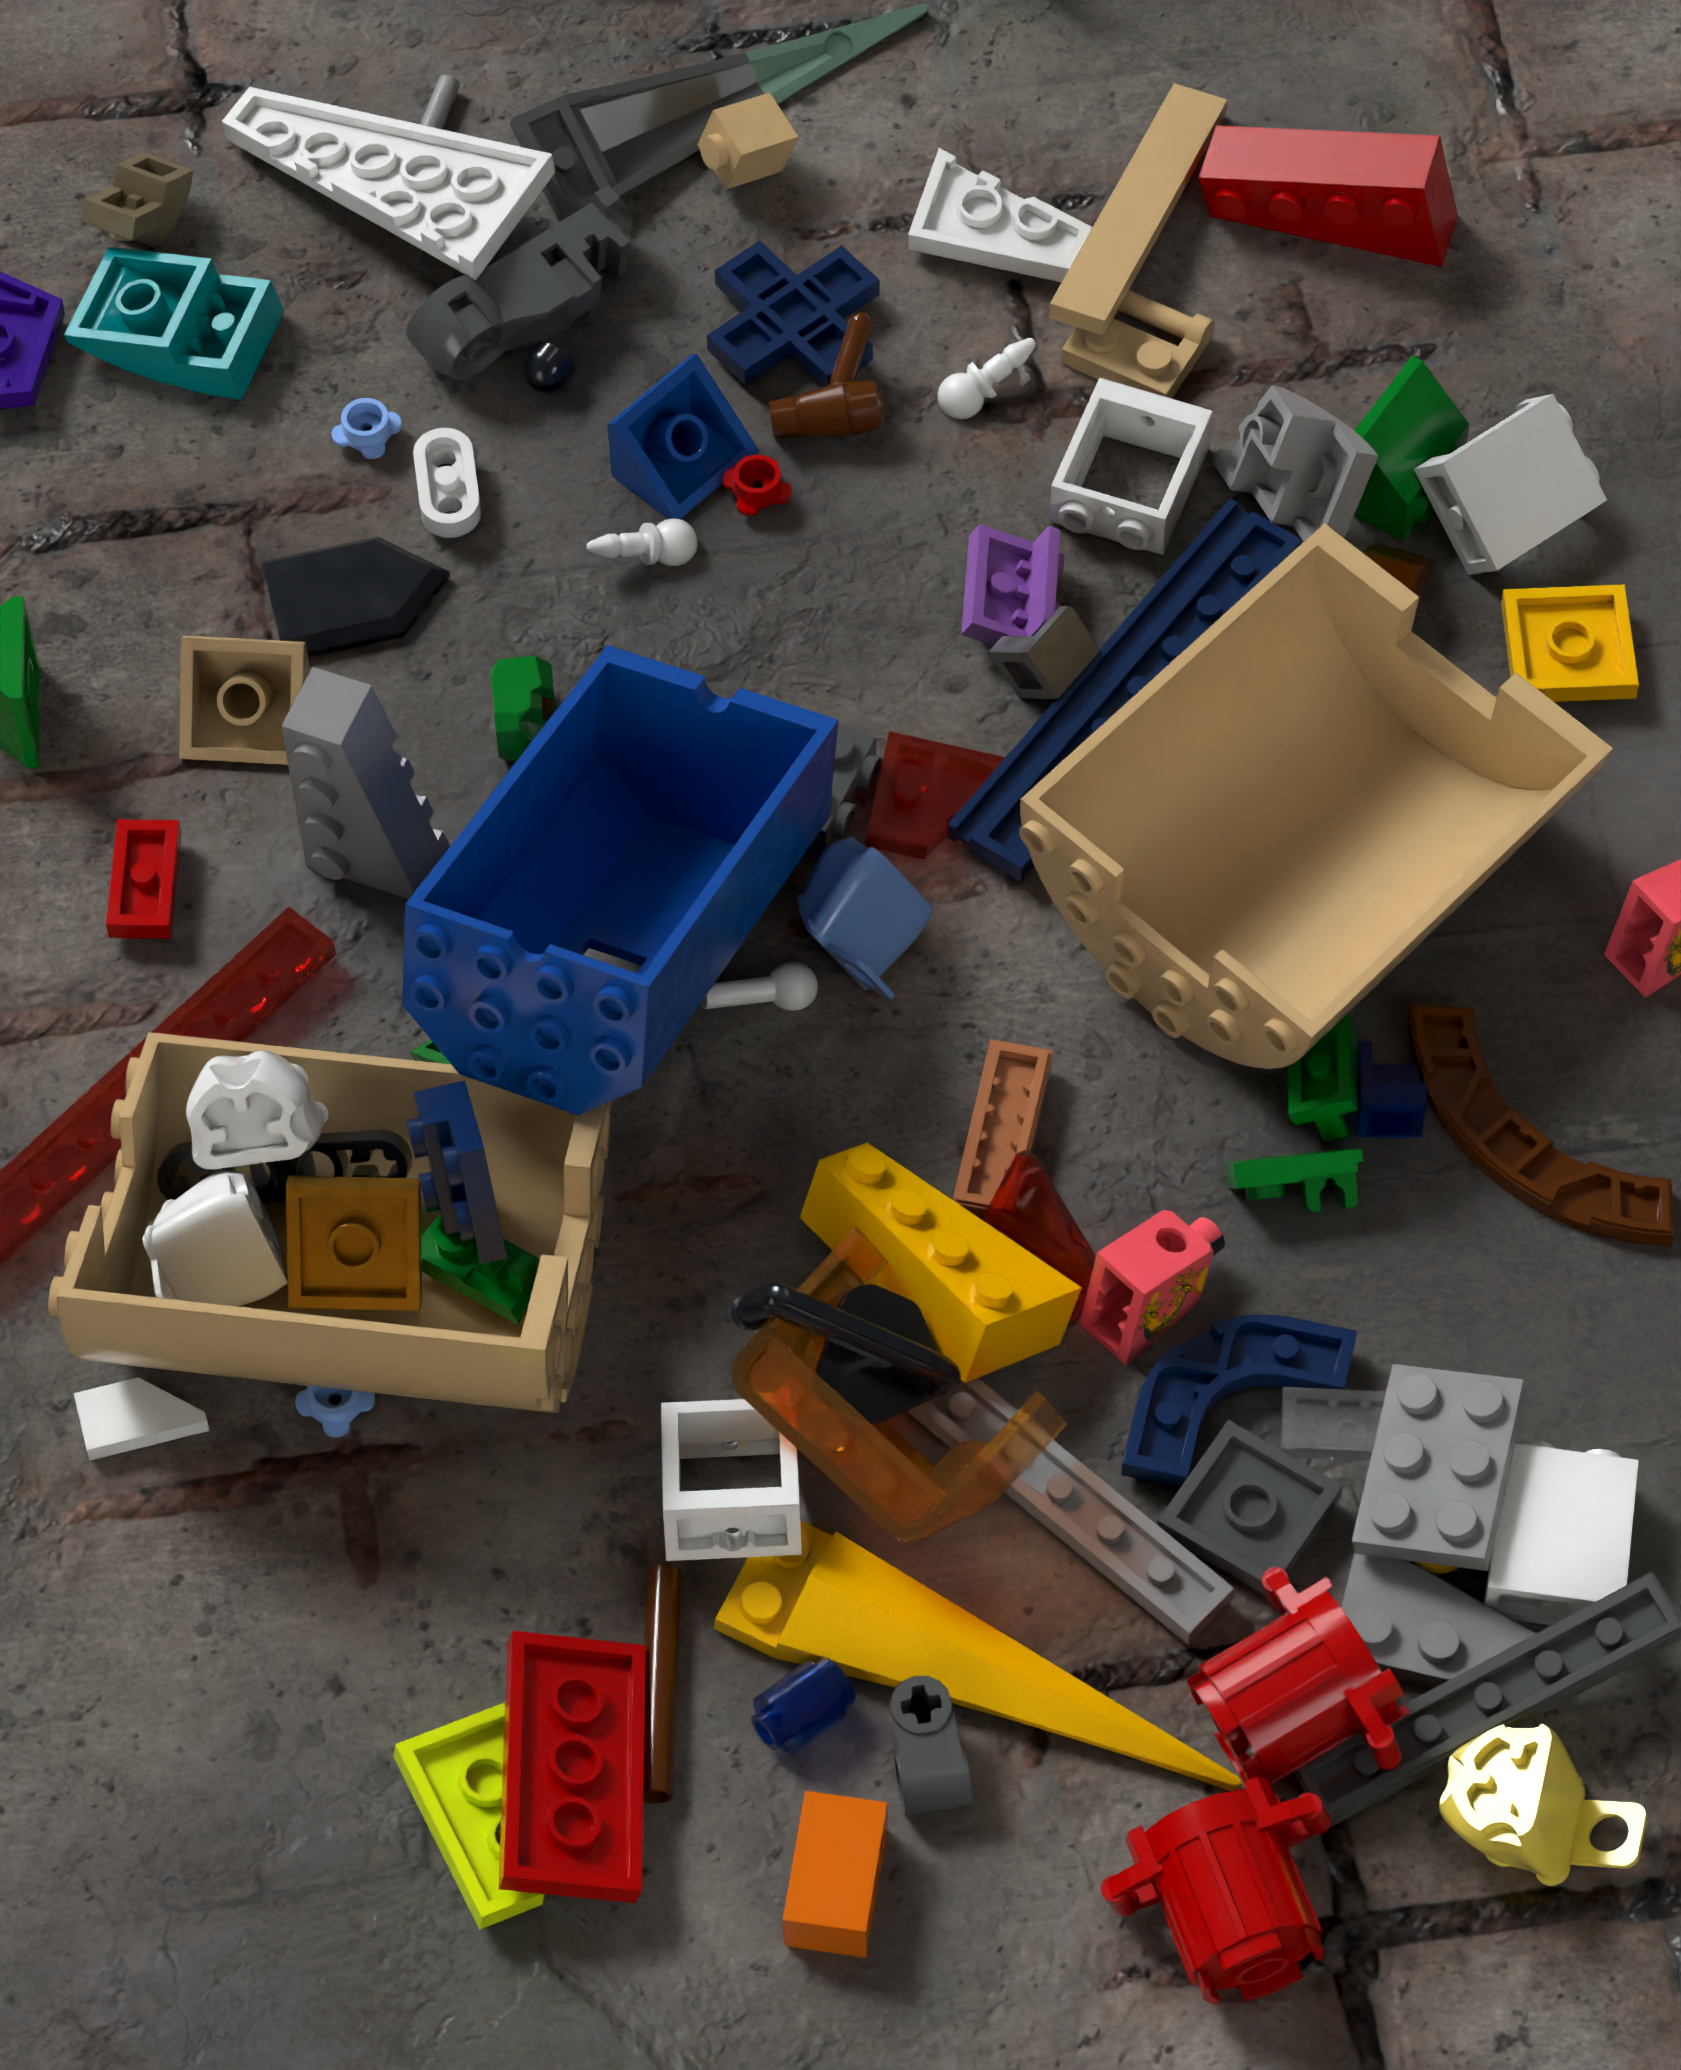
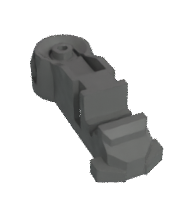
(523, 293)

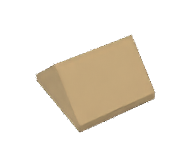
(238, 697)

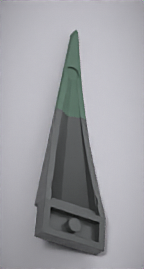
(653, 123)

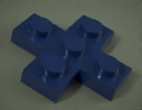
(789, 312)

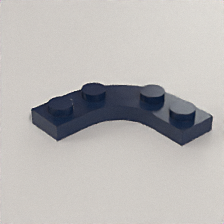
(1220, 1362)

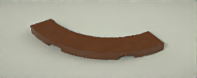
(1516, 1152)

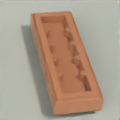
(1002, 1119)

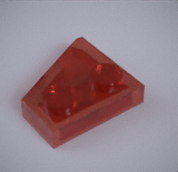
(921, 792)
(1037, 1219)

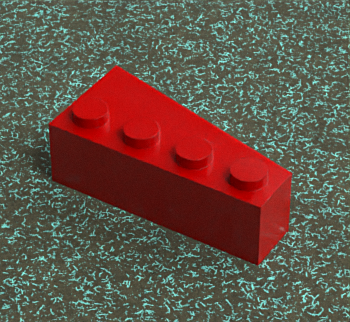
(1335, 187)

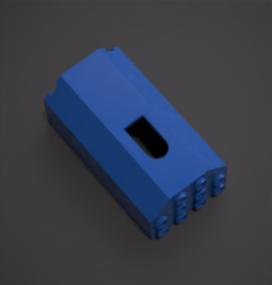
(624, 829)

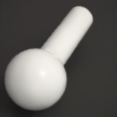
(789, 987)

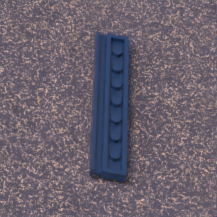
(1188, 599)

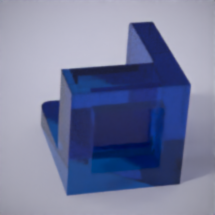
(1388, 1098)

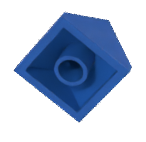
(677, 440)

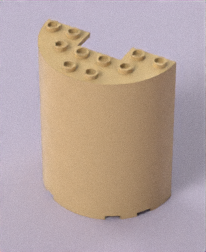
(1294, 808)
(547, 1200)

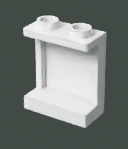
(1512, 485)
(1561, 1532)

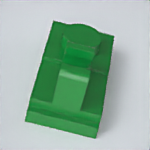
(1325, 1082)
(1267, 1175)
(497, 1285)

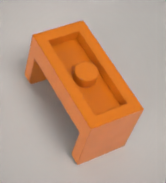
(835, 1874)

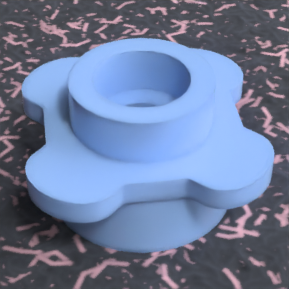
(362, 415)
(337, 1417)

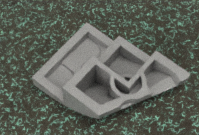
(1298, 463)

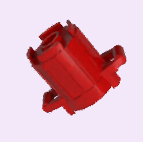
(1298, 1687)
(1229, 1887)

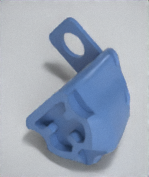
(862, 911)

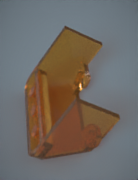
(874, 1461)

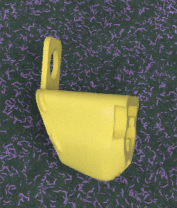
(1526, 1806)

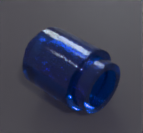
(802, 1705)

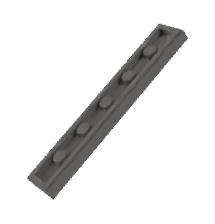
(1498, 1692)

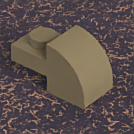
(142, 201)

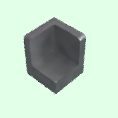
(1049, 660)

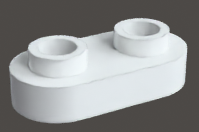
(448, 486)

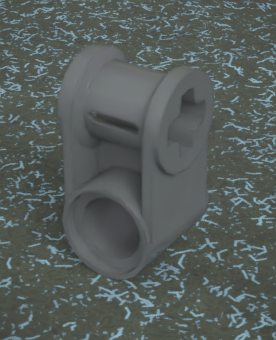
(929, 1755)

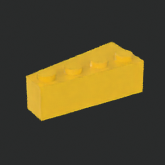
(973, 1284)

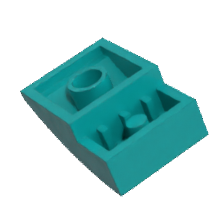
(176, 320)

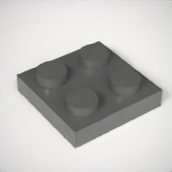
(1249, 1506)

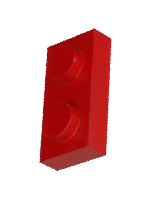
(144, 879)

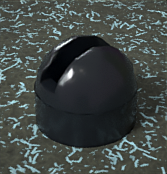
(547, 367)

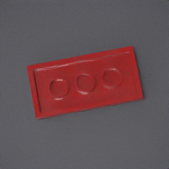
(573, 1767)

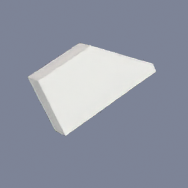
(134, 1417)

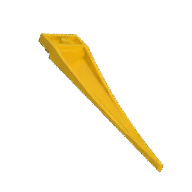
(891, 1627)

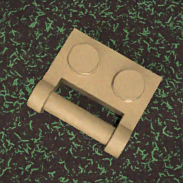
(1138, 357)

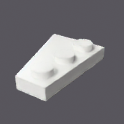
(988, 226)

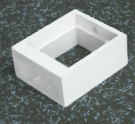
(1121, 414)
(699, 1519)

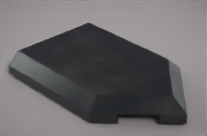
(349, 594)

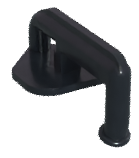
(874, 1345)

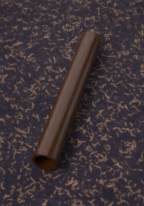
(661, 1680)

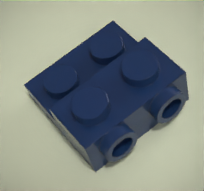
(458, 1168)

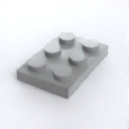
(1439, 1467)

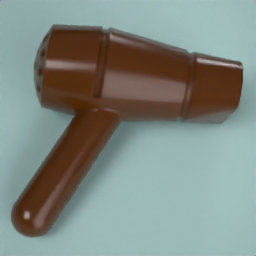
(840, 407)

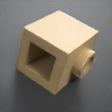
(747, 141)

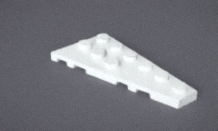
(417, 181)

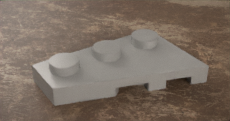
(1421, 1622)

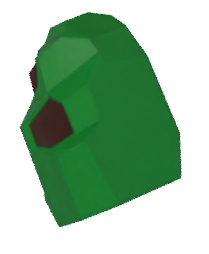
(521, 702)

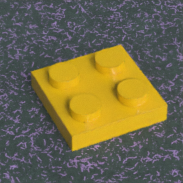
(1571, 641)

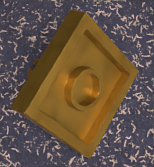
(354, 1243)

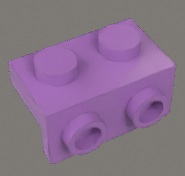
(1010, 583)

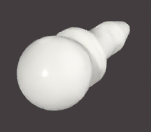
(964, 393)
(670, 543)

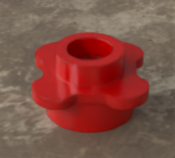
(756, 471)

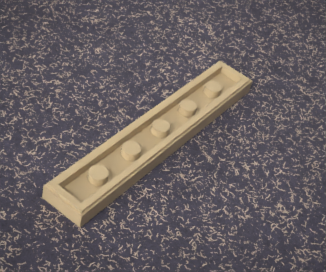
(1137, 209)

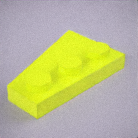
(459, 1792)

